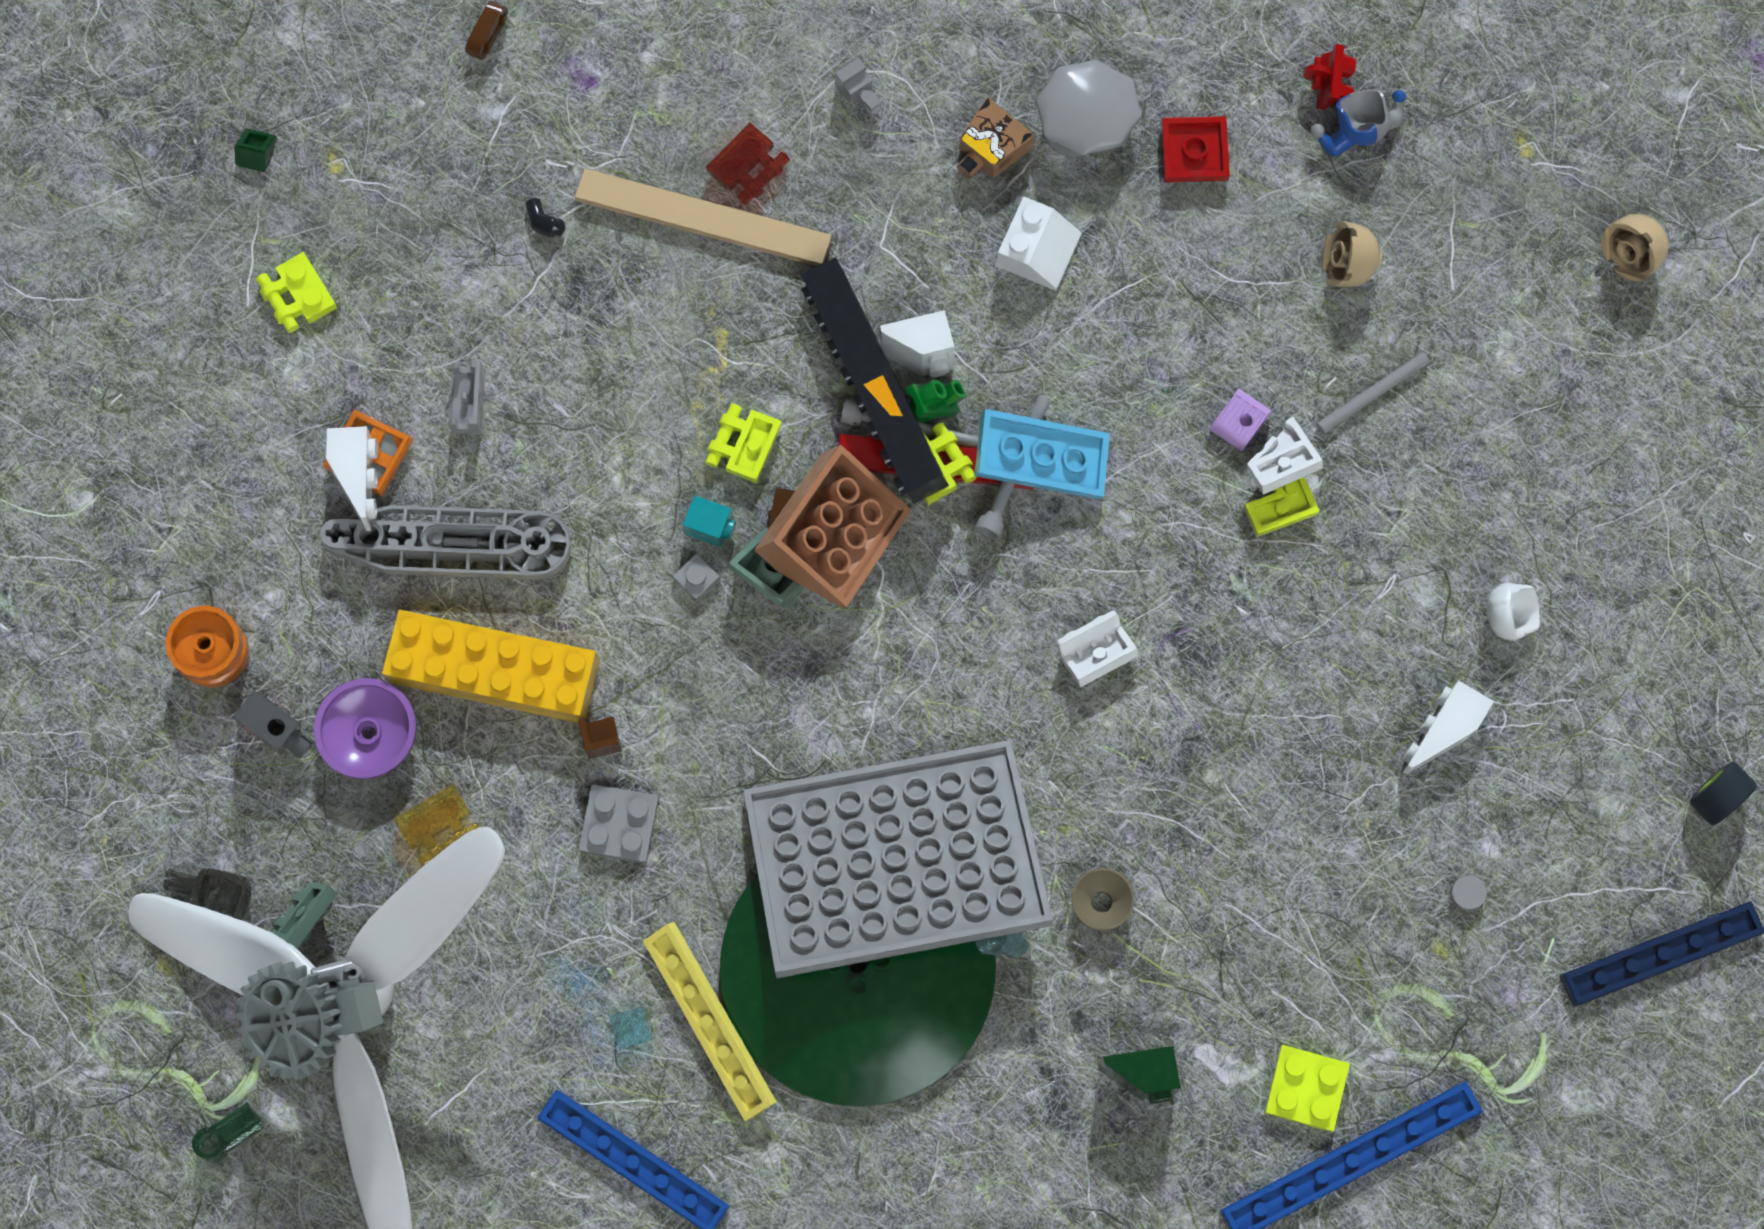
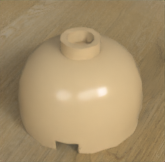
(1636, 246)
(1350, 255)

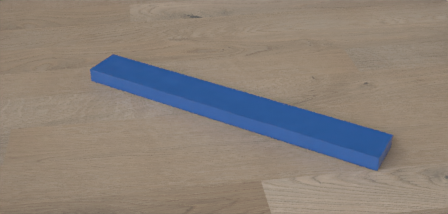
(1353, 1159)

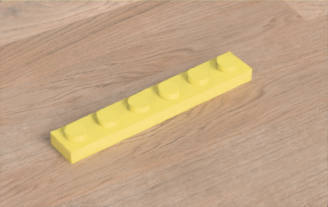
(709, 1021)

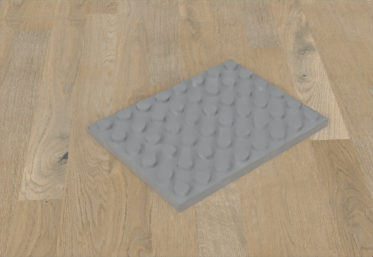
(896, 859)

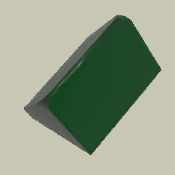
(254, 150)

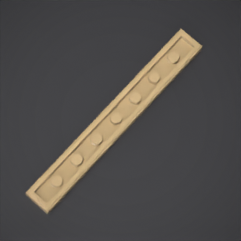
(703, 217)

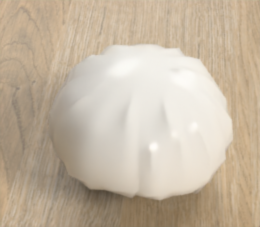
(1513, 611)

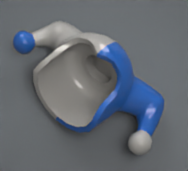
(1361, 120)

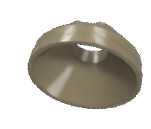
(1108, 882)

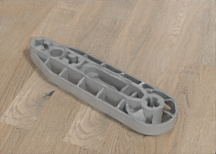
(428, 540)

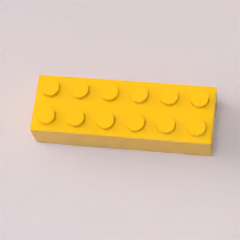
(491, 666)

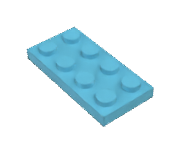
(1042, 454)

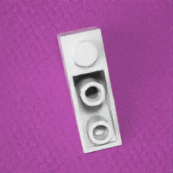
(350, 460)
(1456, 721)

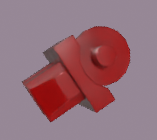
(1327, 76)

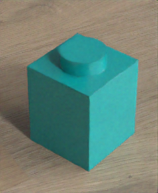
(709, 521)

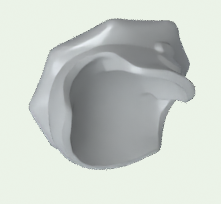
(1088, 108)

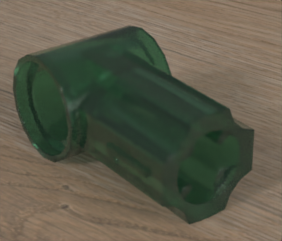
(231, 1133)

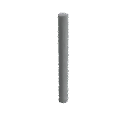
(1373, 393)

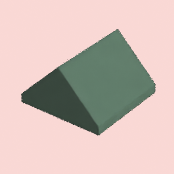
(763, 576)

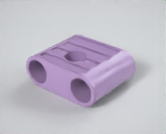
(1240, 420)

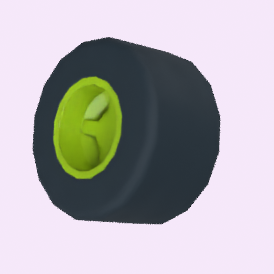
(1723, 793)

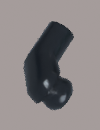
(541, 222)

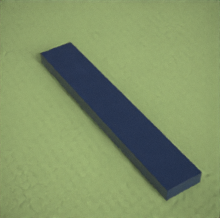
(1662, 954)

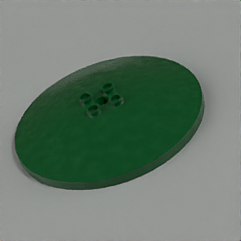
(848, 1032)

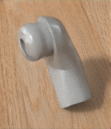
(338, 972)

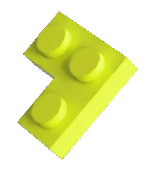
(1282, 508)

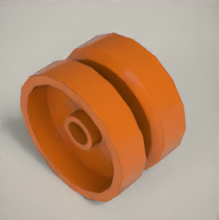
(191, 635)

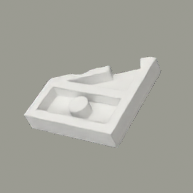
(1284, 459)

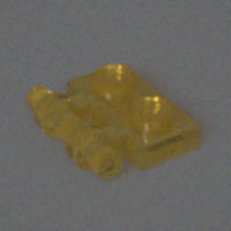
(432, 818)

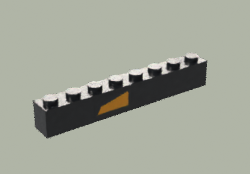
(874, 380)

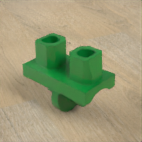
(935, 399)

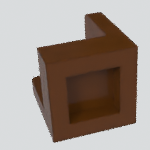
(600, 737)

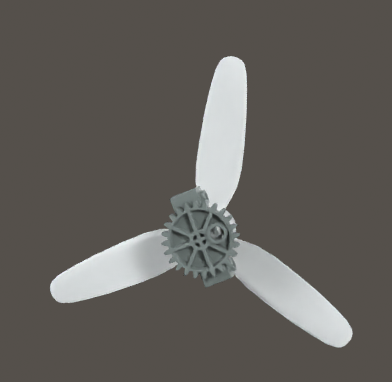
(296, 1021)

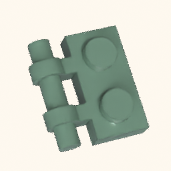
(304, 913)

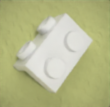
(1096, 648)

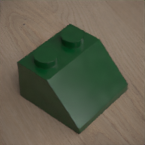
(1145, 1073)

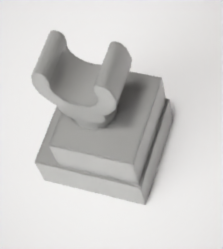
(856, 83)

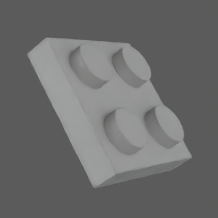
(619, 823)

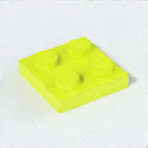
(1307, 1088)

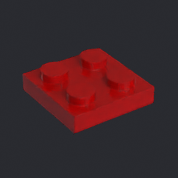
(1195, 149)

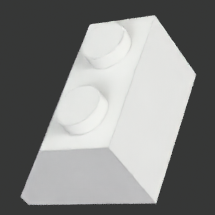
(1038, 244)
(920, 344)

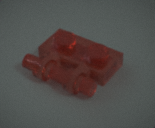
(740, 157)

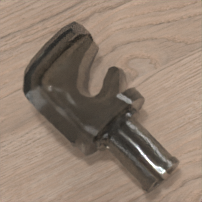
(211, 888)

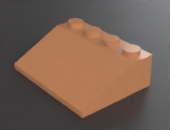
(833, 527)

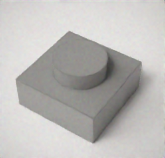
(696, 577)

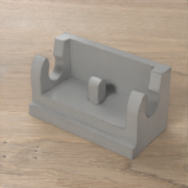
(467, 399)

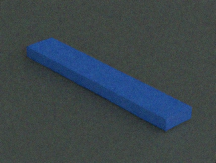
(633, 1161)

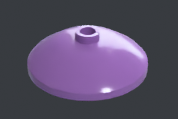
(353, 710)

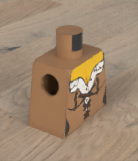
(992, 141)

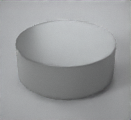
(1468, 893)

